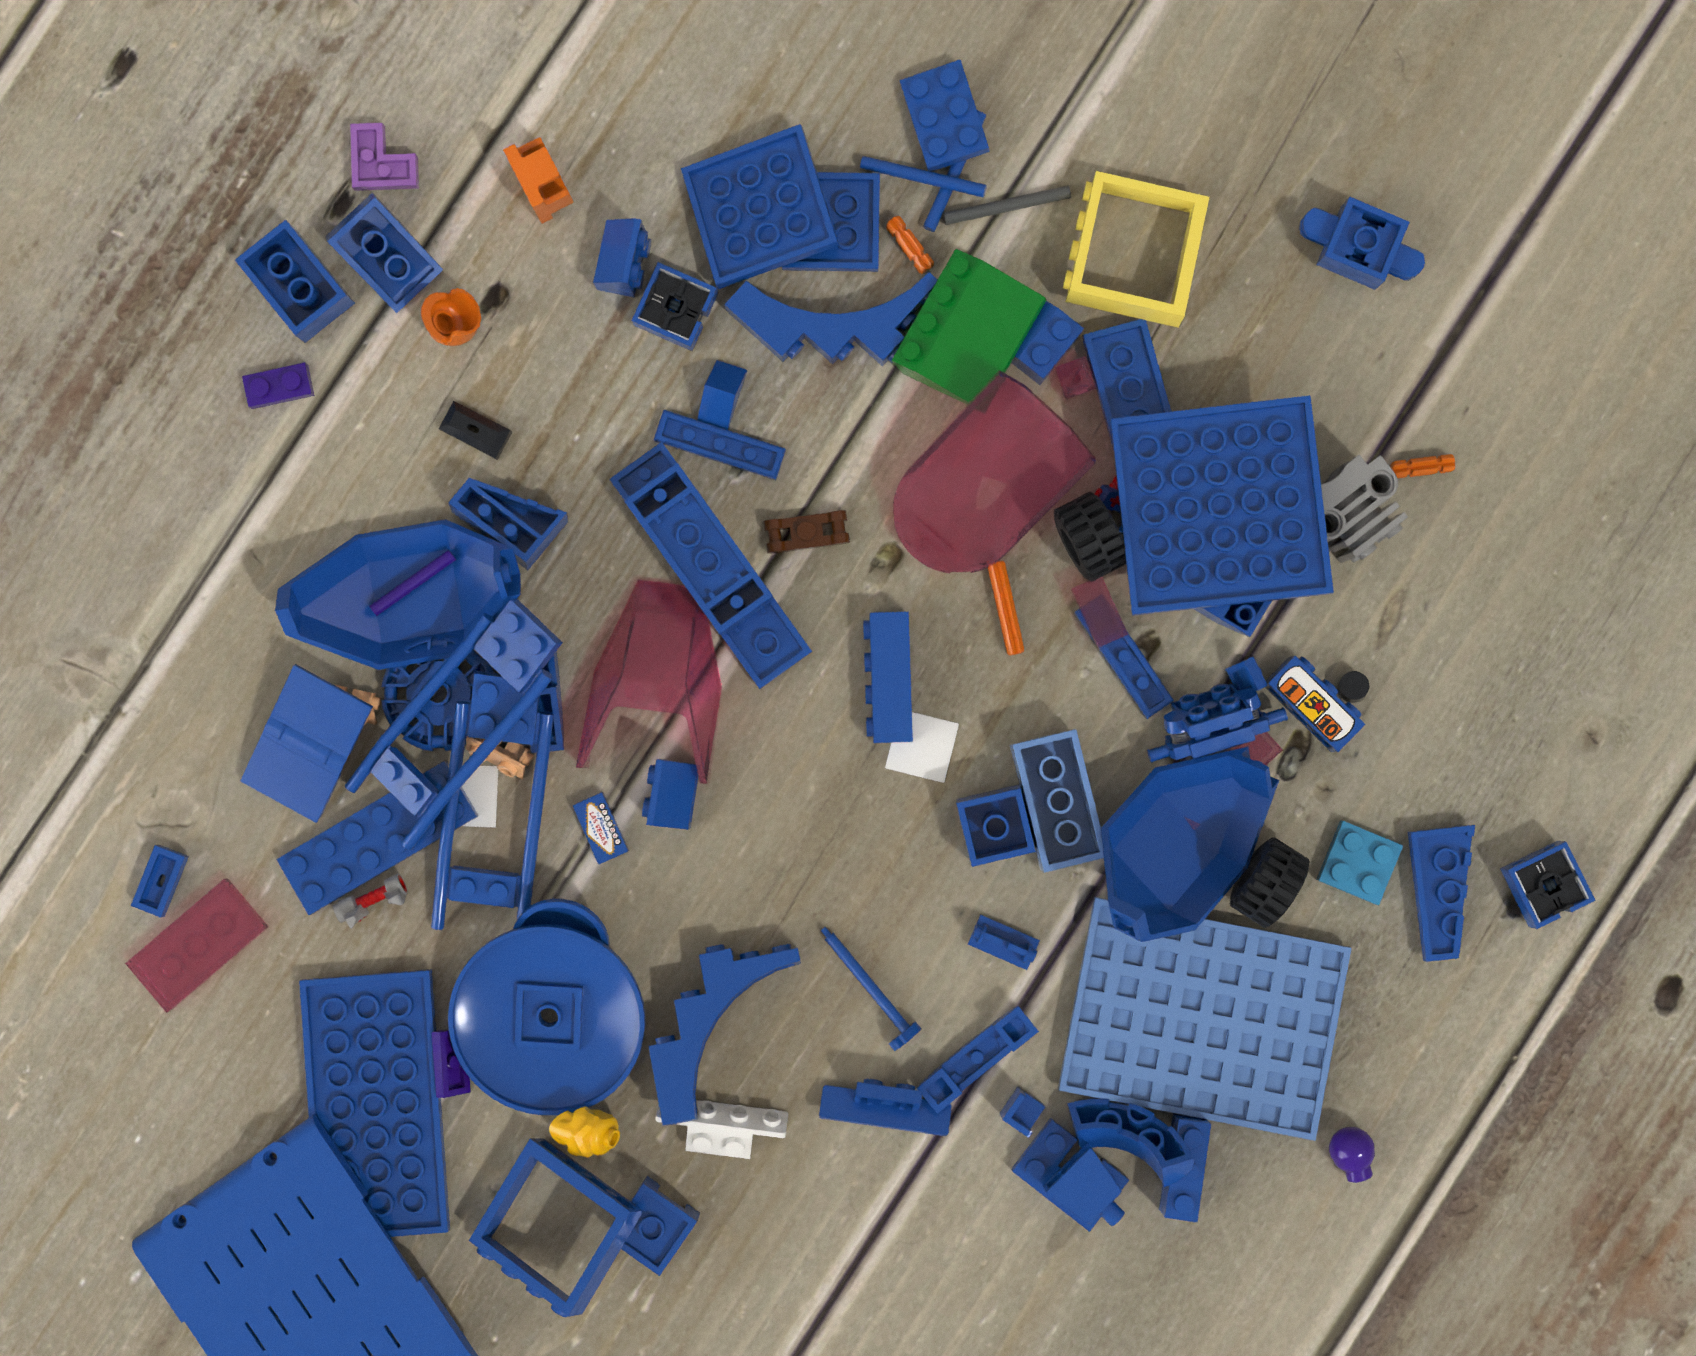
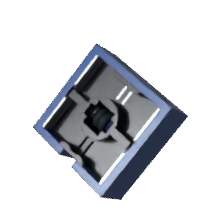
(674, 306)
(1547, 884)

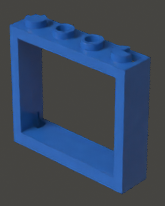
(591, 1186)

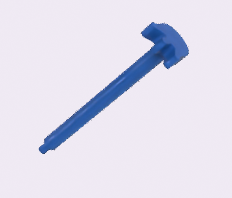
(907, 1031)

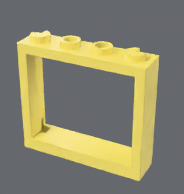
(1124, 303)

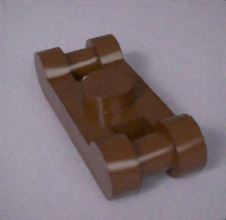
(806, 532)

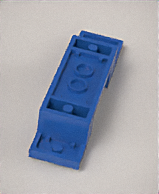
(710, 565)

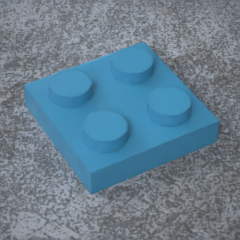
(1359, 862)

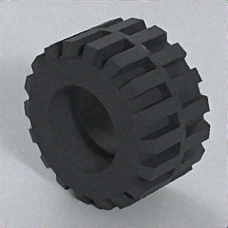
(1090, 536)
(1269, 882)

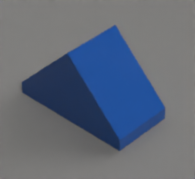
(721, 394)

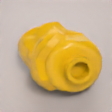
(585, 1131)

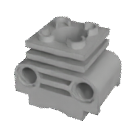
(1354, 508)

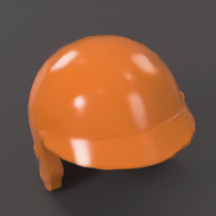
(451, 317)

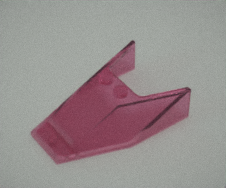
(662, 663)

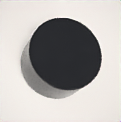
(1353, 687)

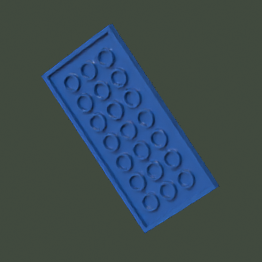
(377, 1090)

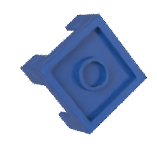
(659, 1228)

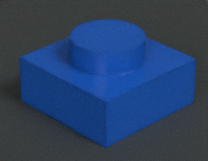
(1246, 675)

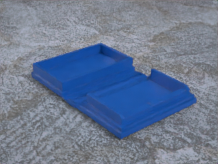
(306, 743)

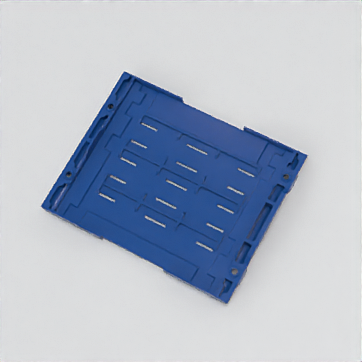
(342, 1228)

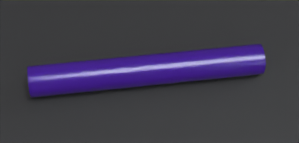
(412, 582)

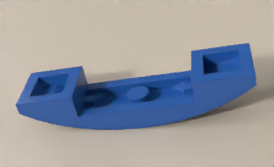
(976, 1058)

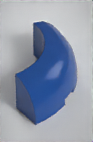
(1134, 1131)

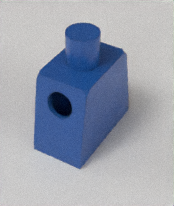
(1086, 1188)

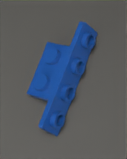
(884, 1107)

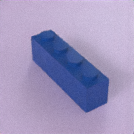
(889, 677)

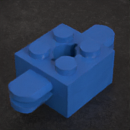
(1362, 243)

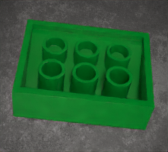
(968, 328)

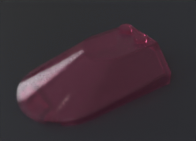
(987, 479)

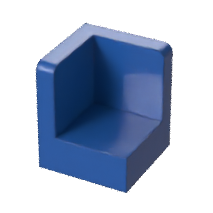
(1022, 1111)

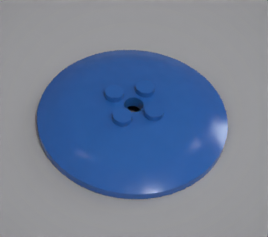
(539, 1063)

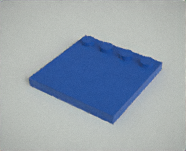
(759, 206)

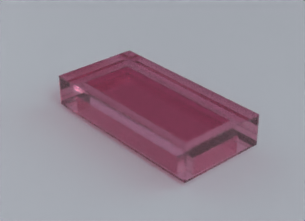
(1099, 612)

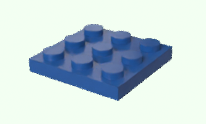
(855, 217)

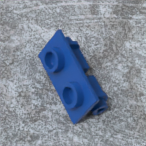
(1004, 942)

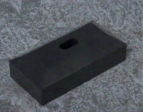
(491, 435)

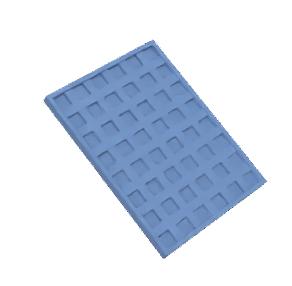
(1207, 1023)

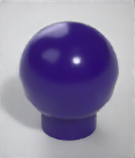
(1353, 1153)

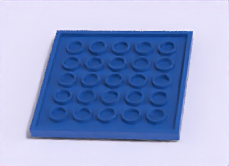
(1221, 506)

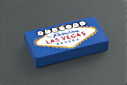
(600, 828)

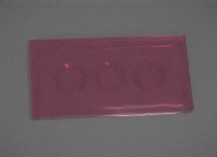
(196, 945)

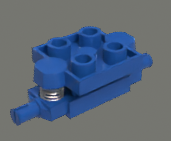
(1213, 722)

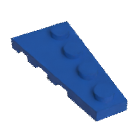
(1439, 877)

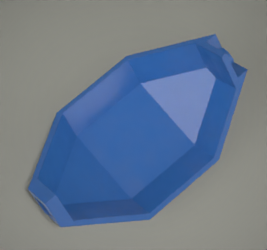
(333, 597)
(1163, 871)

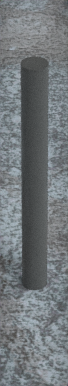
(1007, 205)

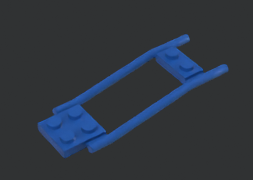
(518, 650)
(489, 705)

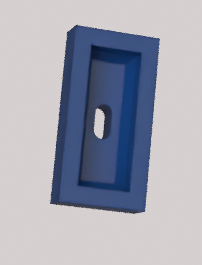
(150, 894)

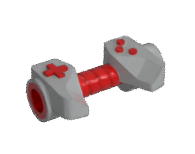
(355, 909)

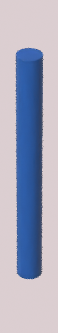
(923, 176)
(944, 194)

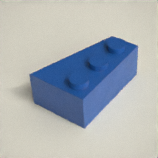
(508, 519)

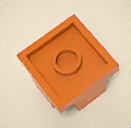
(539, 178)

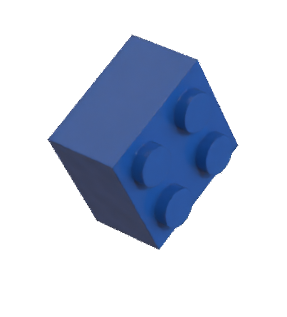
(995, 825)

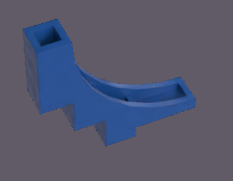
(832, 335)
(677, 1061)

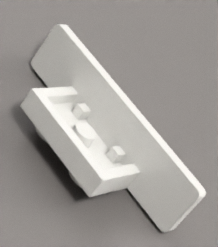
(730, 1128)

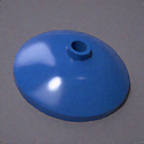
(564, 913)

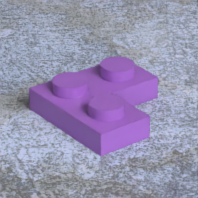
(373, 167)

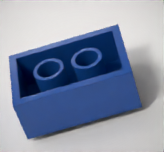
(294, 281)

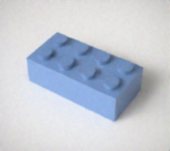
(1058, 800)

